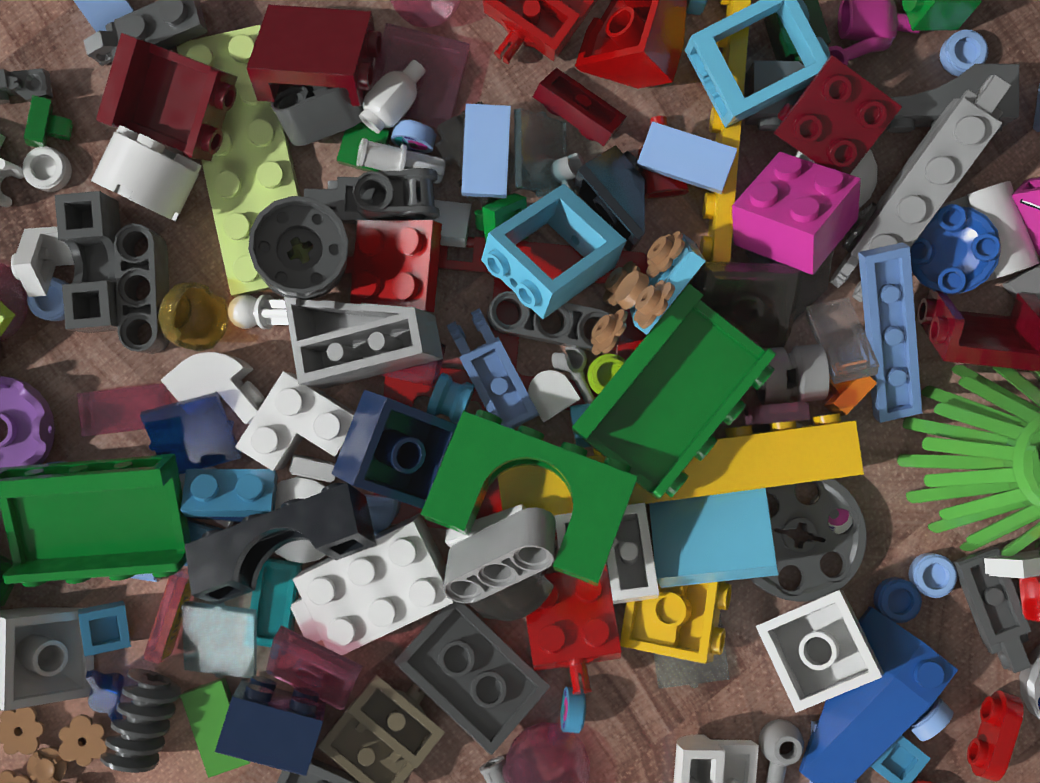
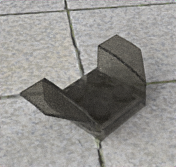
(760, 297)

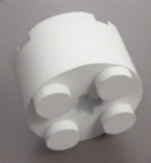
(146, 173)

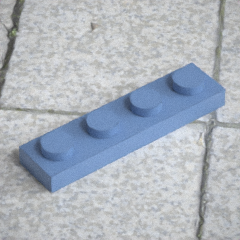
(891, 330)

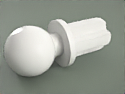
(249, 311)

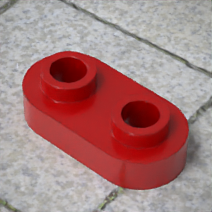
(997, 735)

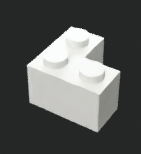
(288, 417)
(631, 556)

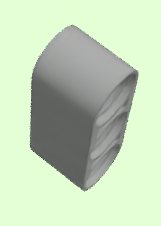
(500, 555)

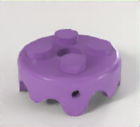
(28, 423)

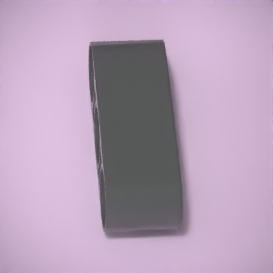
(128, 274)
(529, 327)

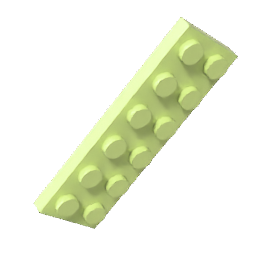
(252, 162)

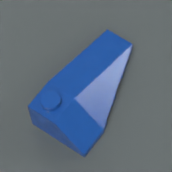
(870, 718)

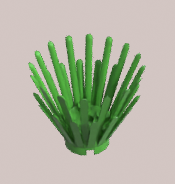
(1004, 459)

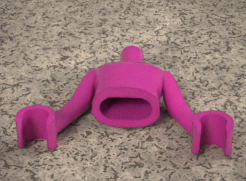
(871, 23)

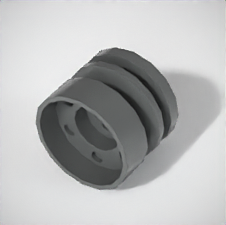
(305, 223)

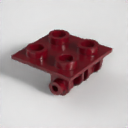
(836, 117)

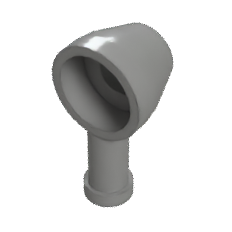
(770, 740)

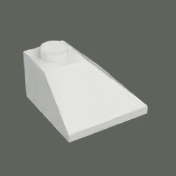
(41, 657)

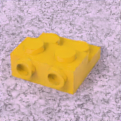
(679, 622)

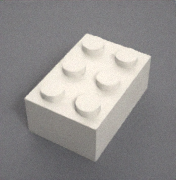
(375, 588)

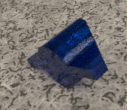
(105, 692)

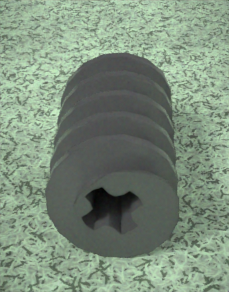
(145, 722)

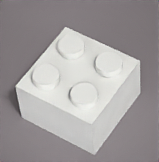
(819, 650)

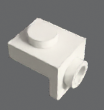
(37, 257)

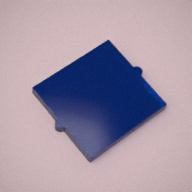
(193, 431)

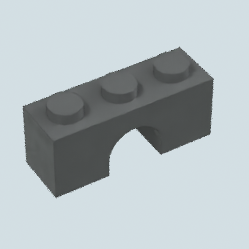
(89, 229)

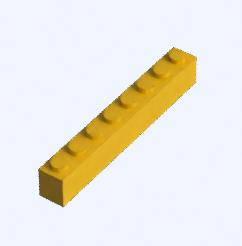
(733, 465)

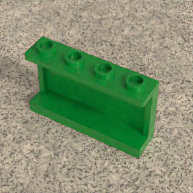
(674, 394)
(93, 520)

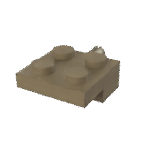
(382, 734)

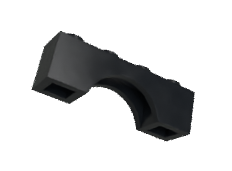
(230, 559)

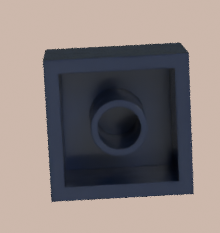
(393, 449)
(272, 725)

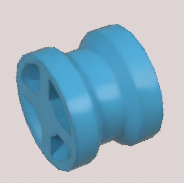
(450, 398)

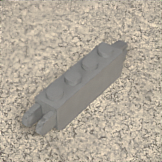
(929, 174)

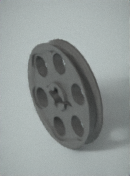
(807, 555)

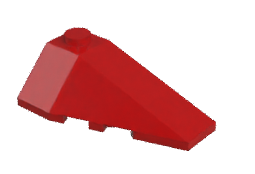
(635, 42)

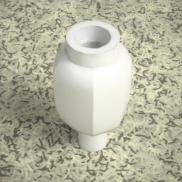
(391, 97)

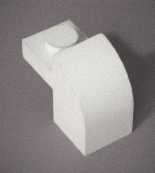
(217, 373)

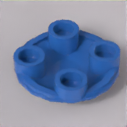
(956, 250)

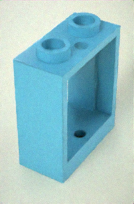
(717, 77)
(572, 221)

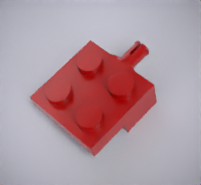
(537, 24)
(395, 263)
(574, 628)

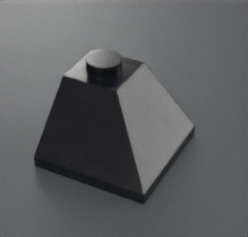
(615, 192)

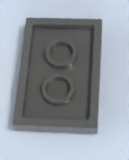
(472, 675)

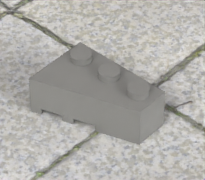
(357, 341)

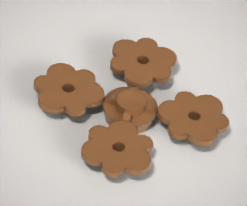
(630, 288)
(48, 763)

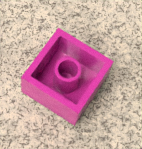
(796, 212)

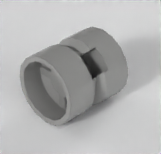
(806, 376)

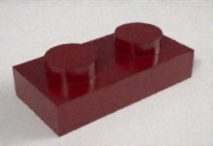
(579, 107)

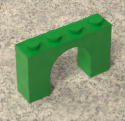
(486, 449)

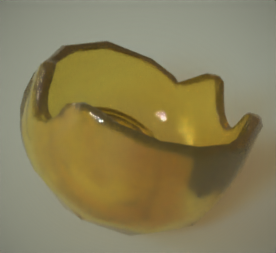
(193, 316)

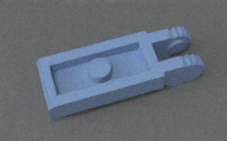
(494, 375)

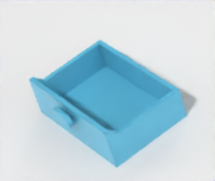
(713, 538)

